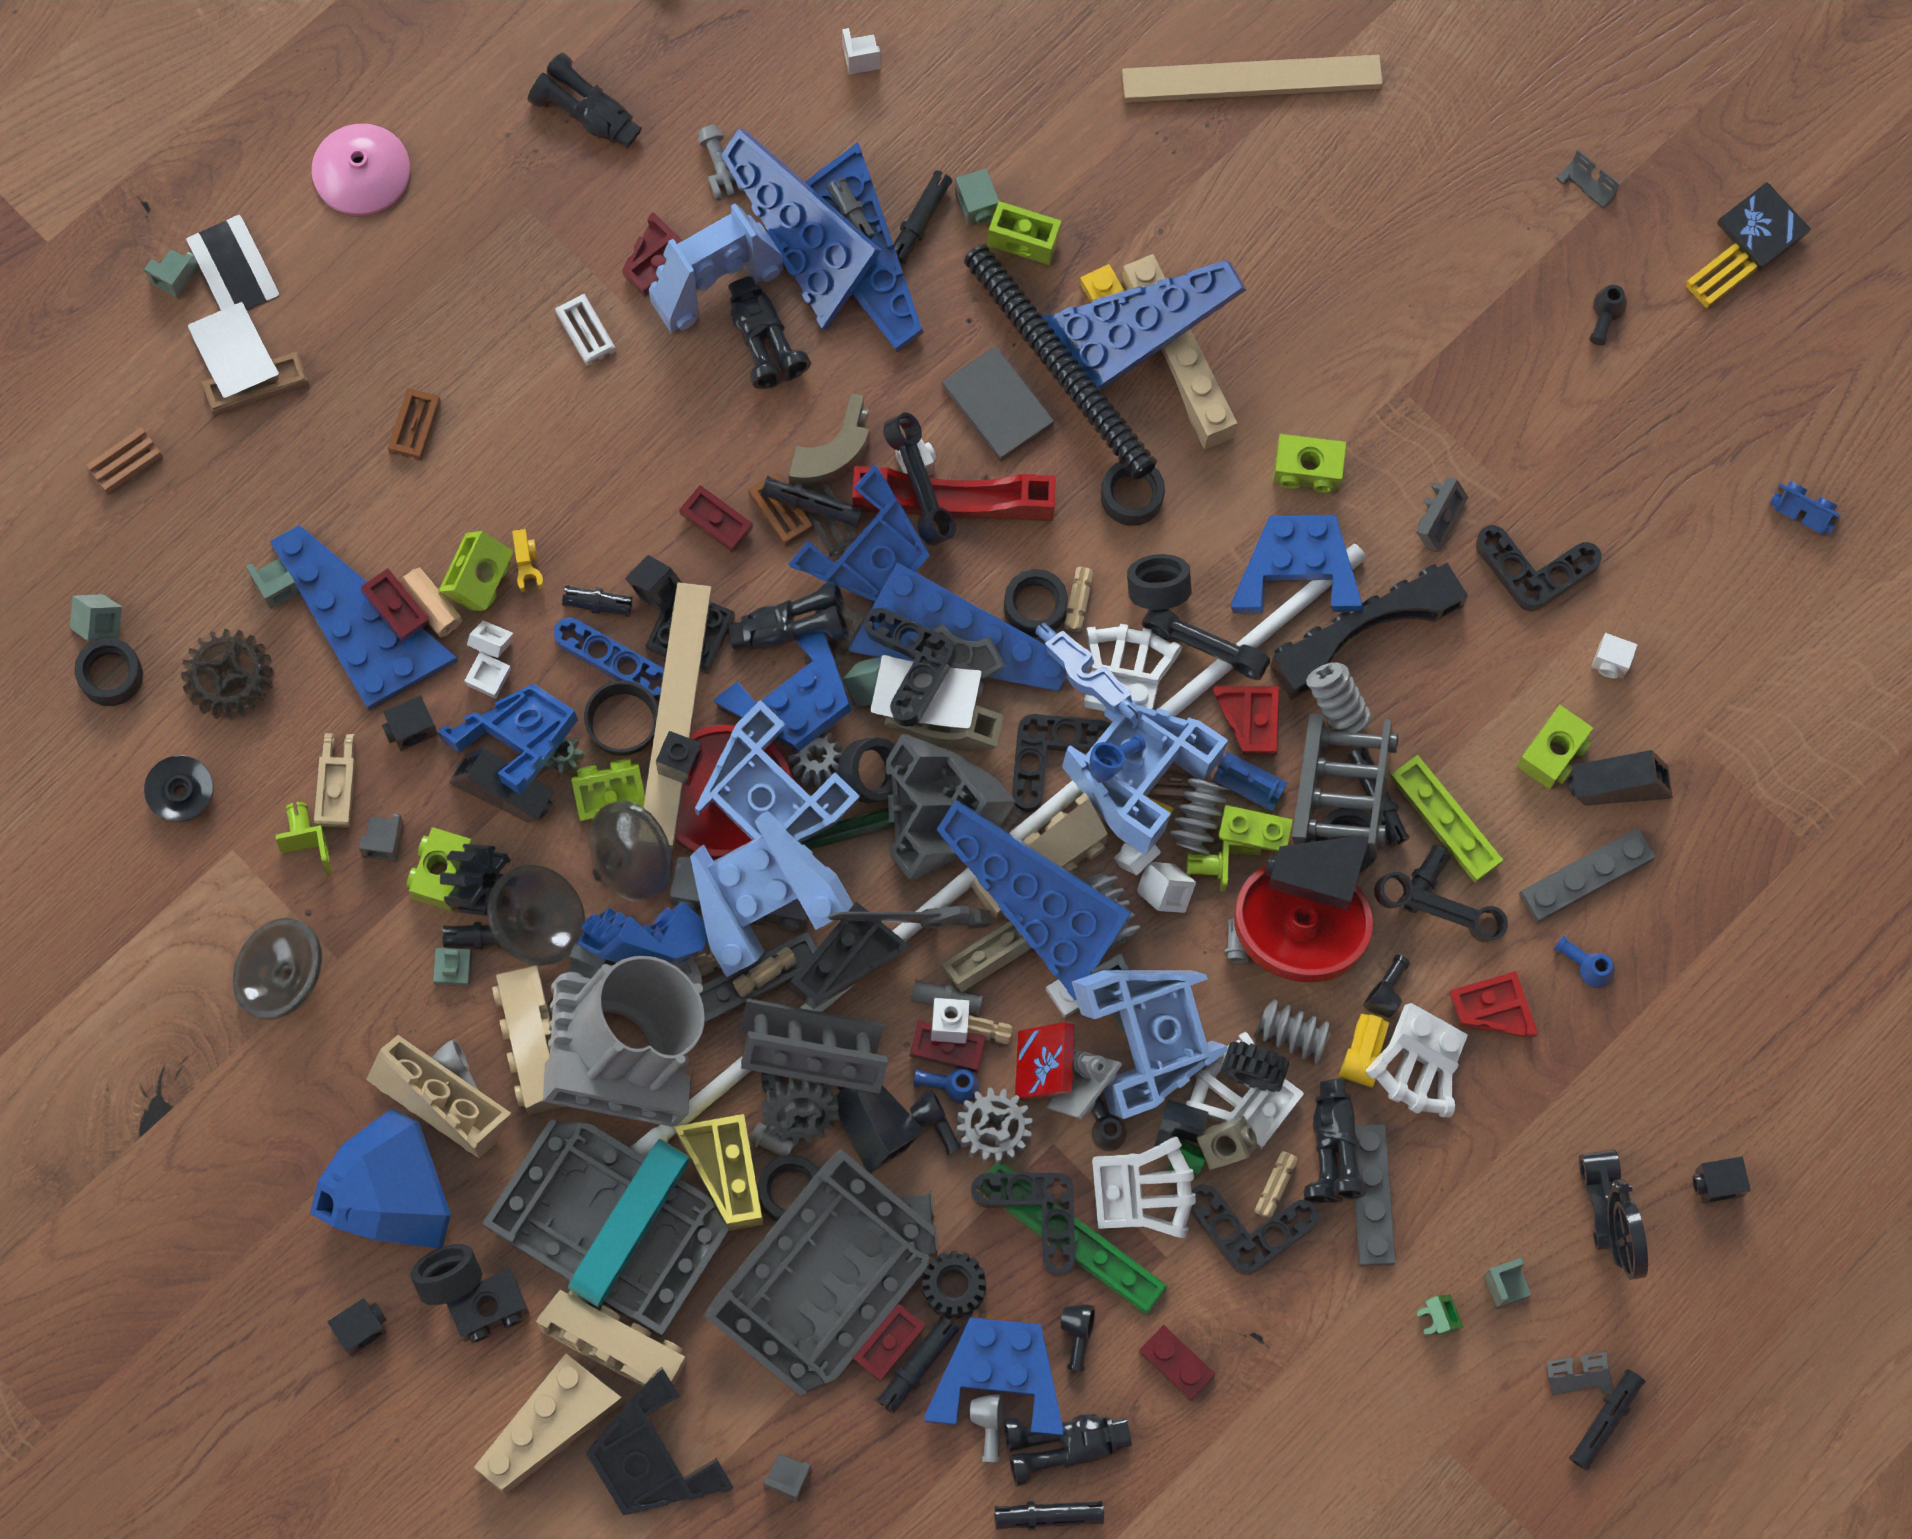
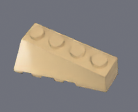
(1065, 842)
(528, 1029)
(438, 1096)
(607, 1340)

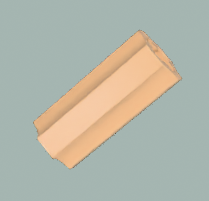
(441, 614)

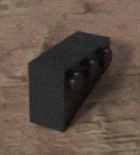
(846, 958)

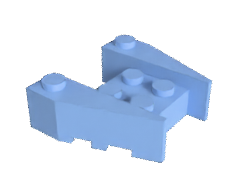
(706, 256)
(751, 783)
(1123, 797)
(757, 882)
(1160, 1030)

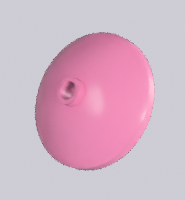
(362, 186)

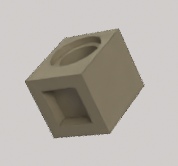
(1218, 1152)

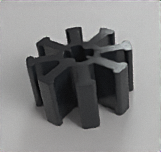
(474, 878)

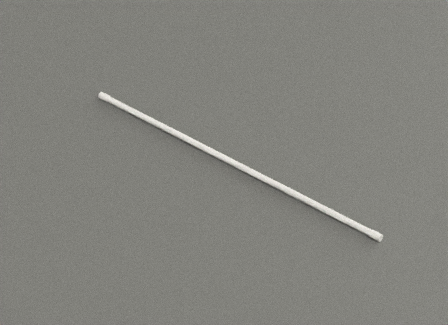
(1033, 823)

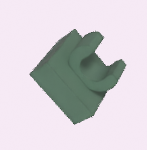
(452, 967)

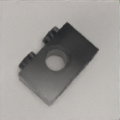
(499, 1288)

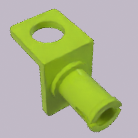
(302, 835)
(1218, 864)

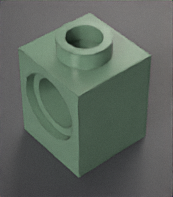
(976, 197)

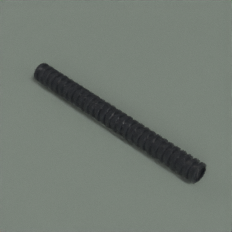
(1060, 362)

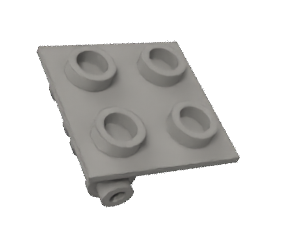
(1091, 1076)

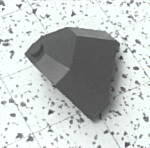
(924, 788)

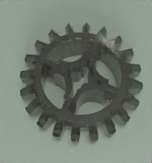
(222, 700)

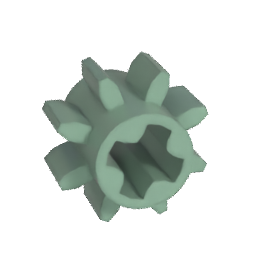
(564, 764)

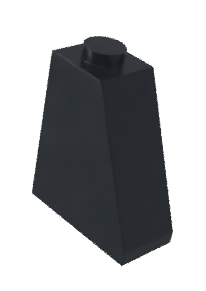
(479, 777)
(1621, 779)
(1319, 870)
(876, 1125)

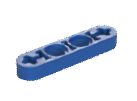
(615, 654)

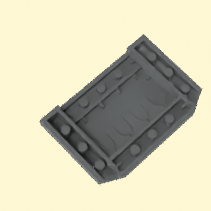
(565, 1199)
(824, 1276)

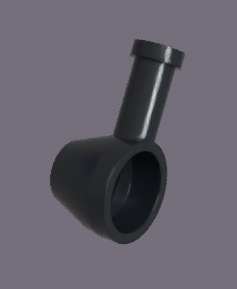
(1607, 311)
(1383, 997)
(929, 1112)
(1099, 1137)
(1078, 1322)

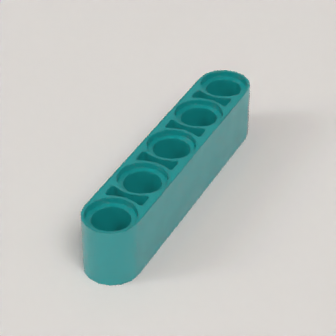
(628, 1222)

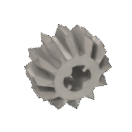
(813, 769)

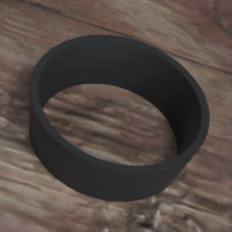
(612, 689)

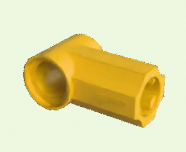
(1365, 1048)

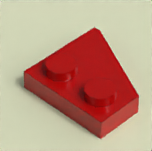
(1252, 716)

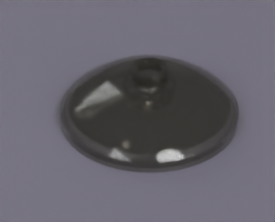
(630, 851)
(548, 906)
(277, 968)

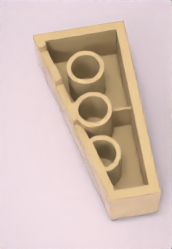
(550, 1420)

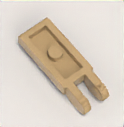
(335, 784)

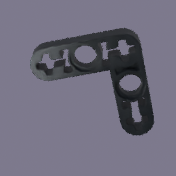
(1536, 580)
(923, 661)
(1039, 746)
(1039, 1198)
(1242, 1239)

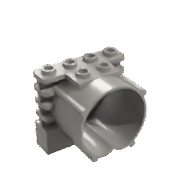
(601, 1074)

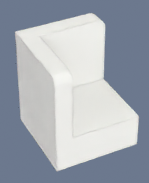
(860, 53)
(1166, 887)

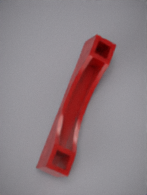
(1002, 498)

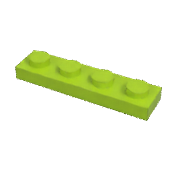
(1446, 818)

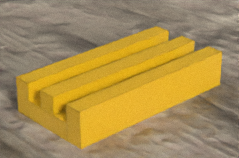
(1740, 259)

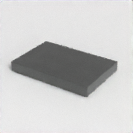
(997, 403)

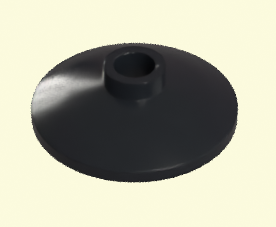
(173, 774)

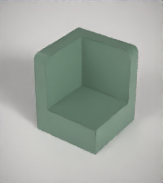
(173, 272)
(273, 582)
(95, 617)
(862, 681)
(1507, 1283)

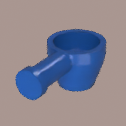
(1108, 759)
(1587, 969)
(949, 1084)

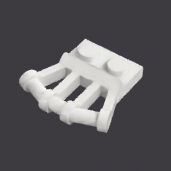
(1140, 684)
(1429, 1042)
(1261, 1109)
(1120, 1193)

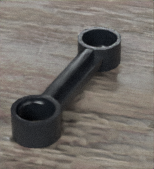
(919, 479)
(1244, 658)
(1441, 907)

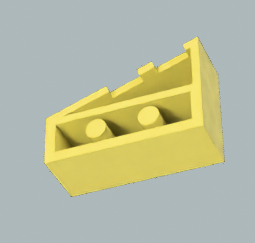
(725, 1166)

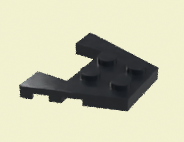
(637, 1463)

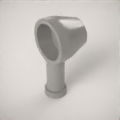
(454, 1059)
(988, 1413)

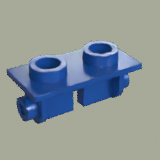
(1817, 514)
(1249, 781)

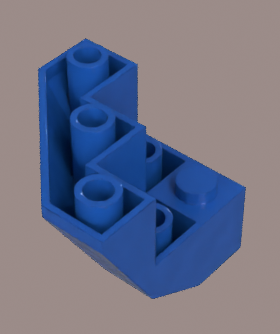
(673, 936)
(385, 1186)

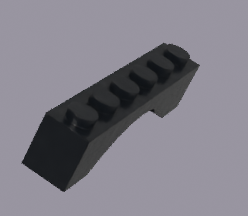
(1425, 598)

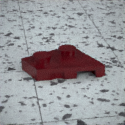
(648, 254)

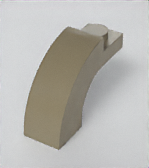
(838, 457)
(980, 736)

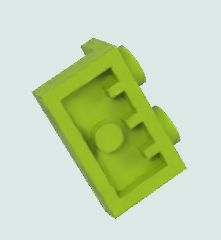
(601, 787)
(1254, 828)

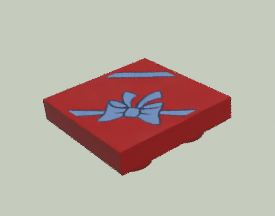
(1045, 1061)

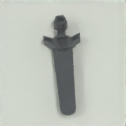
(929, 918)

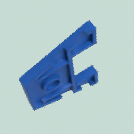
(1299, 550)
(875, 551)
(805, 702)
(524, 721)
(1002, 1360)

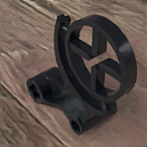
(1615, 1214)

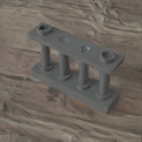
(1316, 767)
(812, 1046)

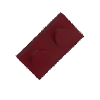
(716, 518)
(394, 605)
(952, 1054)
(889, 1342)
(1176, 1362)

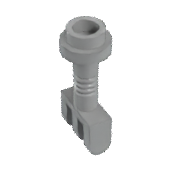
(710, 137)

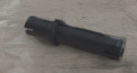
(913, 228)
(810, 501)
(1394, 828)
(910, 1374)
(1630, 1384)
(1042, 1515)

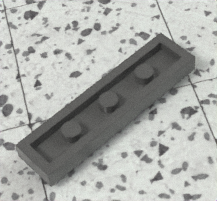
(1587, 875)
(721, 997)
(1374, 1209)

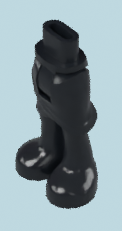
(597, 111)
(757, 319)
(775, 624)
(1335, 1132)
(1084, 1441)

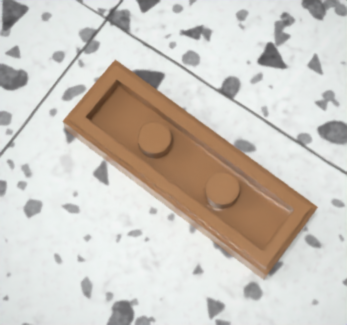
(290, 377)

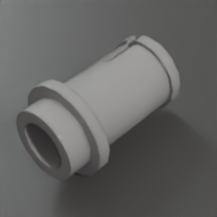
(1235, 952)
(763, 1138)

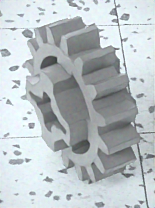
(988, 1113)

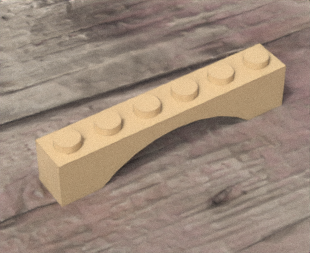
(1198, 387)

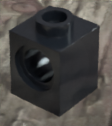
(654, 583)
(409, 723)
(679, 758)
(1721, 1180)
(358, 1326)

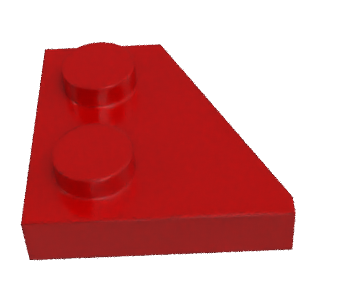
(1494, 1006)

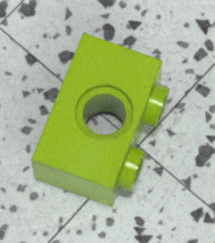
(1024, 233)
(1324, 453)
(461, 579)
(1562, 729)
(424, 885)

